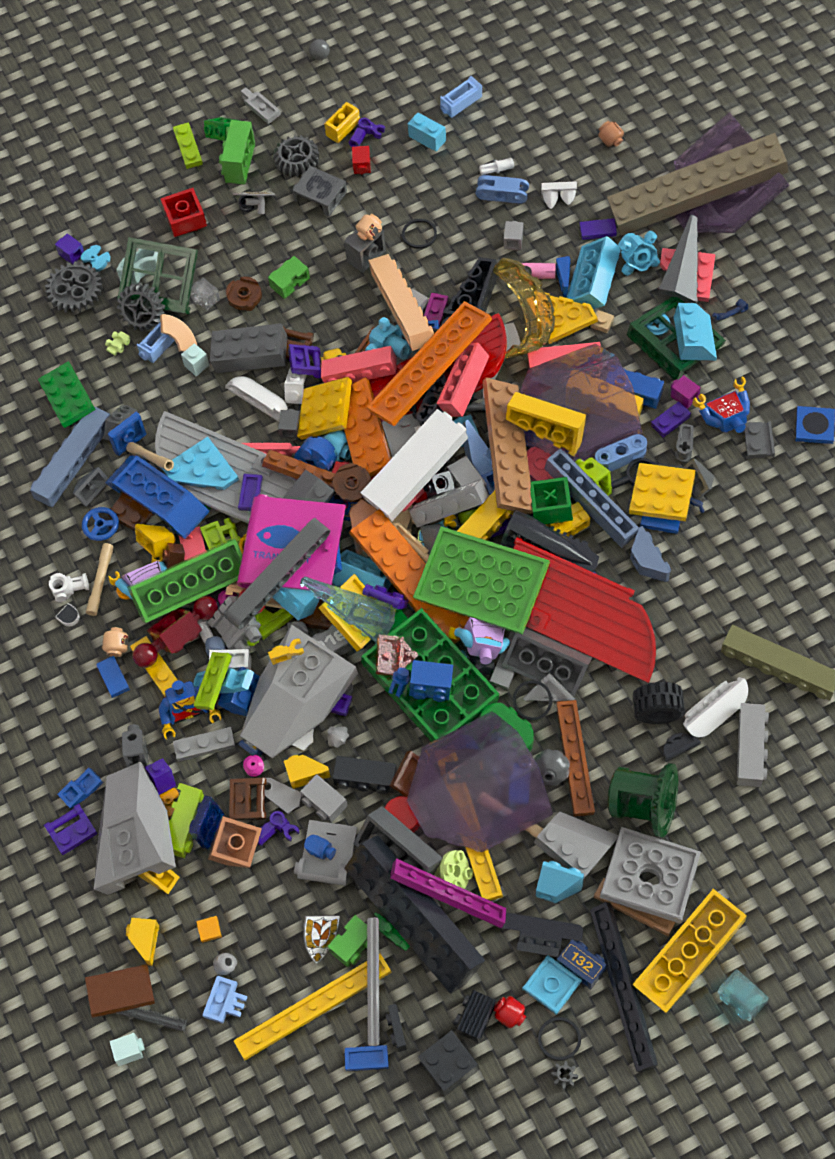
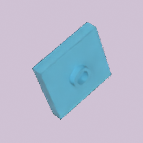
(552, 984)

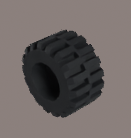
(658, 702)

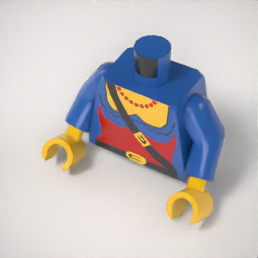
(179, 706)

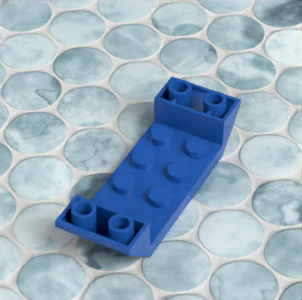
(159, 495)

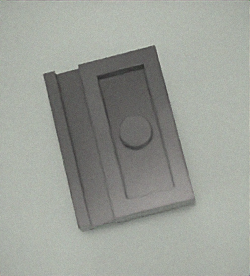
(759, 440)

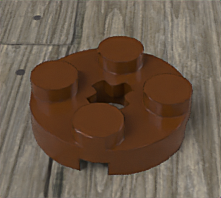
(245, 302)
(343, 474)

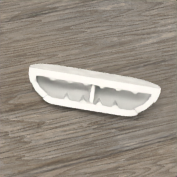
(257, 396)
(716, 707)

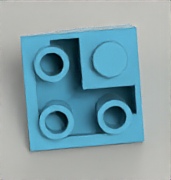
(558, 882)

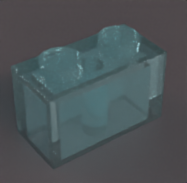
(742, 995)

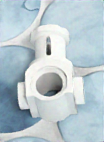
(68, 585)

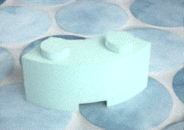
(143, 260)

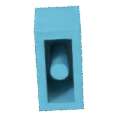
(427, 132)

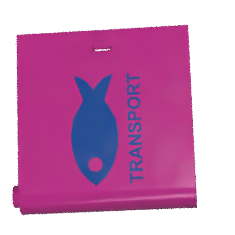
(275, 524)

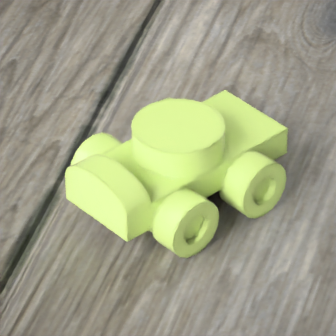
(117, 344)

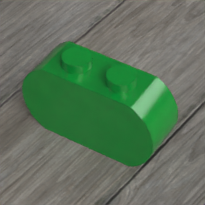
(510, 716)

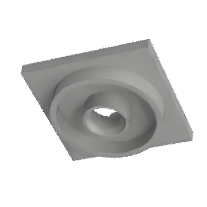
(668, 861)

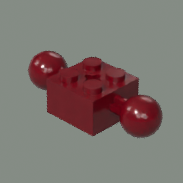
(174, 631)

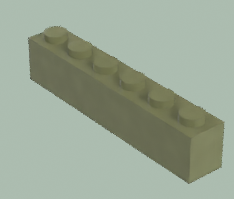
(780, 662)

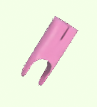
(542, 270)

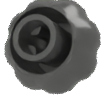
(553, 766)

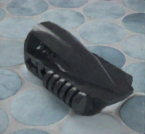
(549, 540)

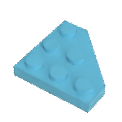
(202, 467)

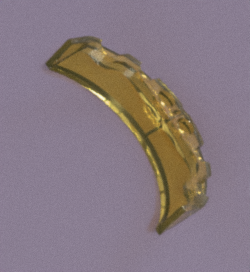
(535, 305)

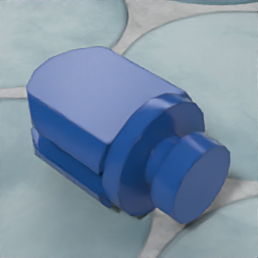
(399, 677)
(319, 847)

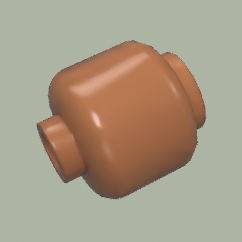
(611, 134)

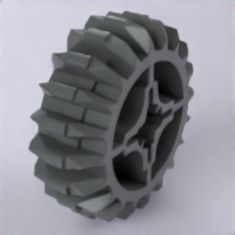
(295, 150)
(128, 305)

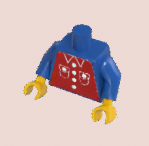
(726, 411)

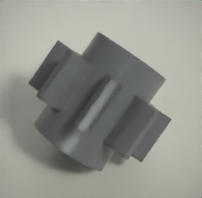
(564, 1081)

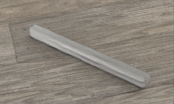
(373, 980)

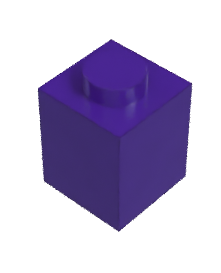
(69, 248)
(161, 776)

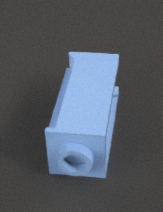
(461, 97)
(151, 351)

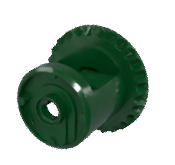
(659, 798)

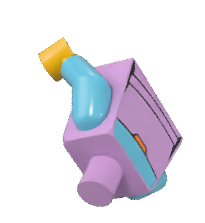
(137, 575)
(481, 639)

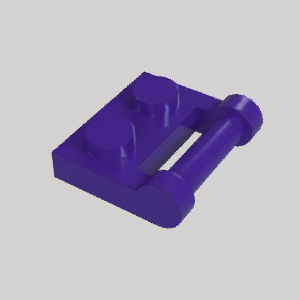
(300, 360)
(379, 592)
(74, 834)

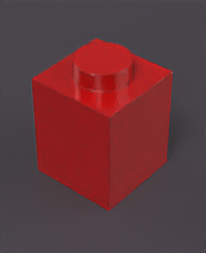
(361, 159)

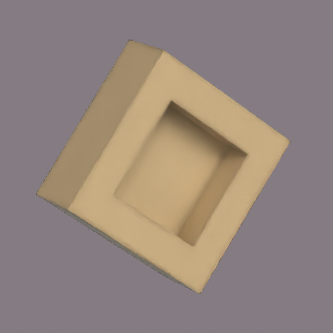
(604, 321)

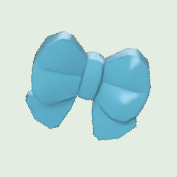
(91, 256)

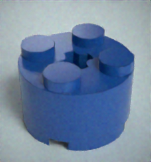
(317, 452)

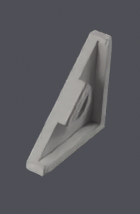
(558, 692)

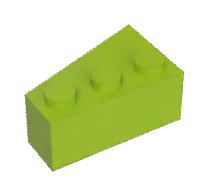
(183, 814)

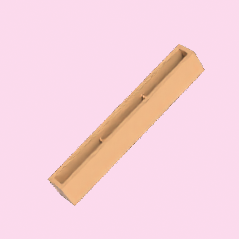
(401, 301)

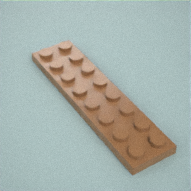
(507, 449)

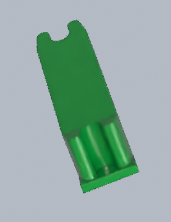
(391, 933)

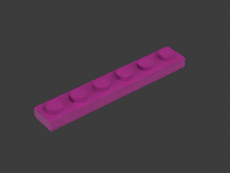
(448, 893)

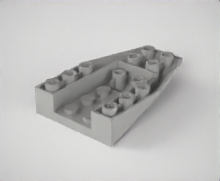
(295, 694)
(131, 831)

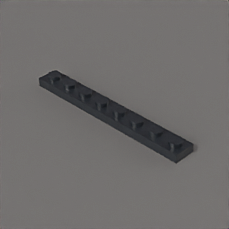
(622, 985)

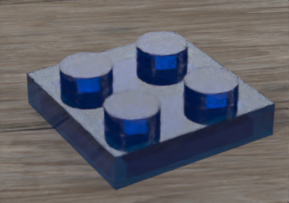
(206, 822)

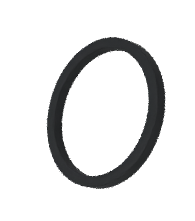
(419, 246)
(549, 694)
(555, 1057)

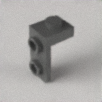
(117, 418)

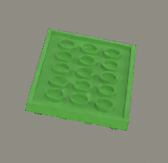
(481, 580)

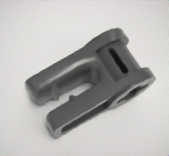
(684, 443)

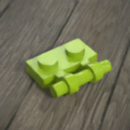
(214, 533)

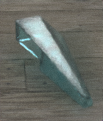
(365, 613)

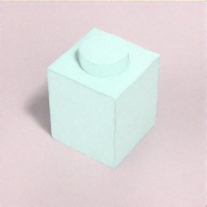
(195, 359)
(127, 1049)

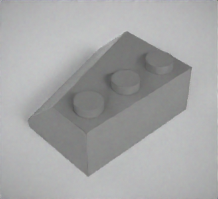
(574, 842)

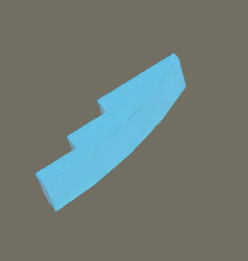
(233, 682)

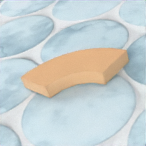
(178, 331)

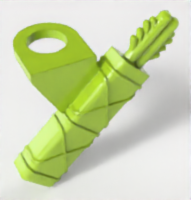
(271, 622)

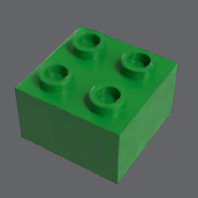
(551, 500)

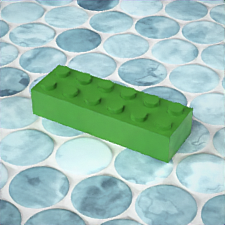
(187, 581)

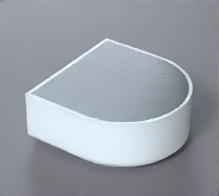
(68, 616)

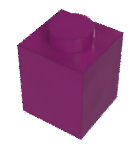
(685, 391)

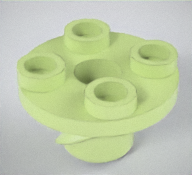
(455, 869)

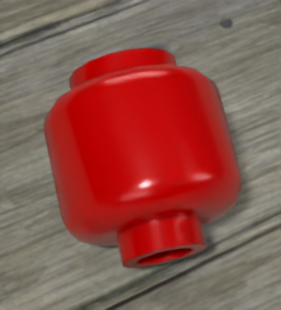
(509, 1012)

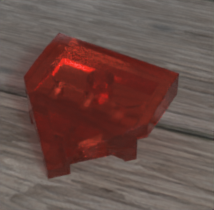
(392, 654)

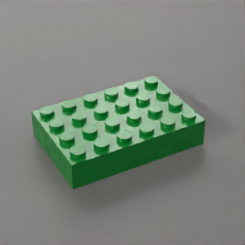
(469, 688)

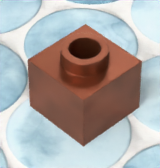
(173, 554)

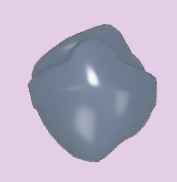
(214, 643)

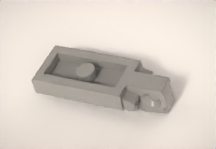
(260, 105)

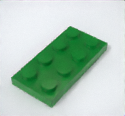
(66, 394)

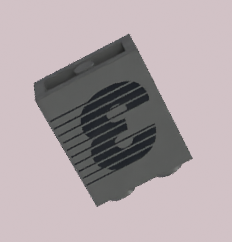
(320, 188)

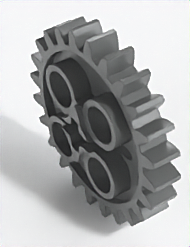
(74, 287)

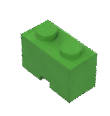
(289, 275)
(351, 943)

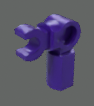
(365, 127)
(279, 822)

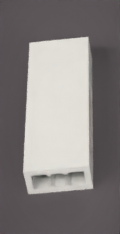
(415, 464)

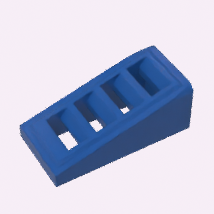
(562, 270)

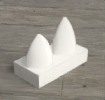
(551, 190)

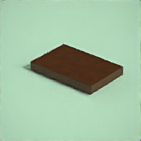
(119, 990)

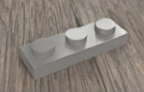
(204, 744)

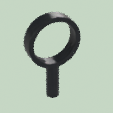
(627, 479)

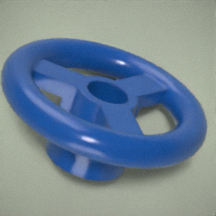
(102, 532)

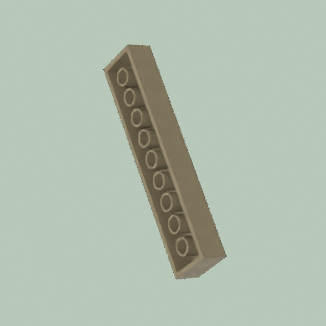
(698, 184)

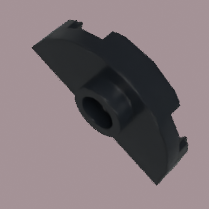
(679, 744)

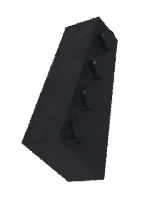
(476, 288)

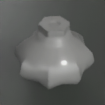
(337, 736)

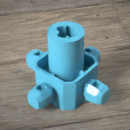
(638, 252)
(389, 335)

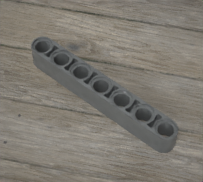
(277, 573)

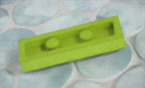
(187, 145)
(212, 681)

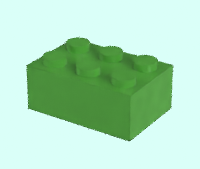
(237, 152)

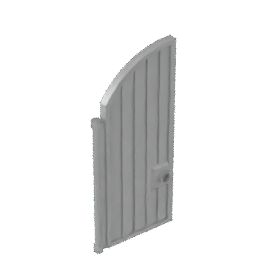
(178, 435)

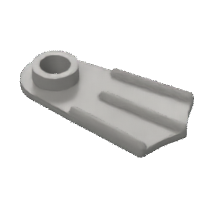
(283, 795)

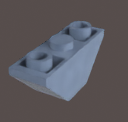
(648, 557)

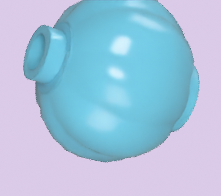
(340, 443)

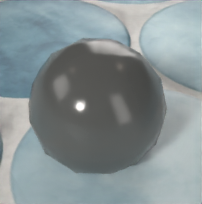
(319, 49)

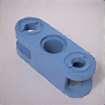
(502, 189)
(631, 447)

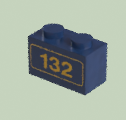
(582, 963)

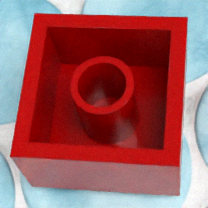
(183, 212)

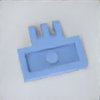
(223, 1000)

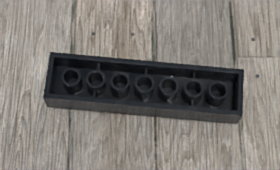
(415, 916)

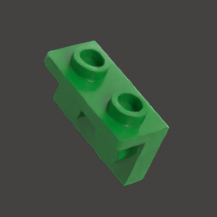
(216, 127)

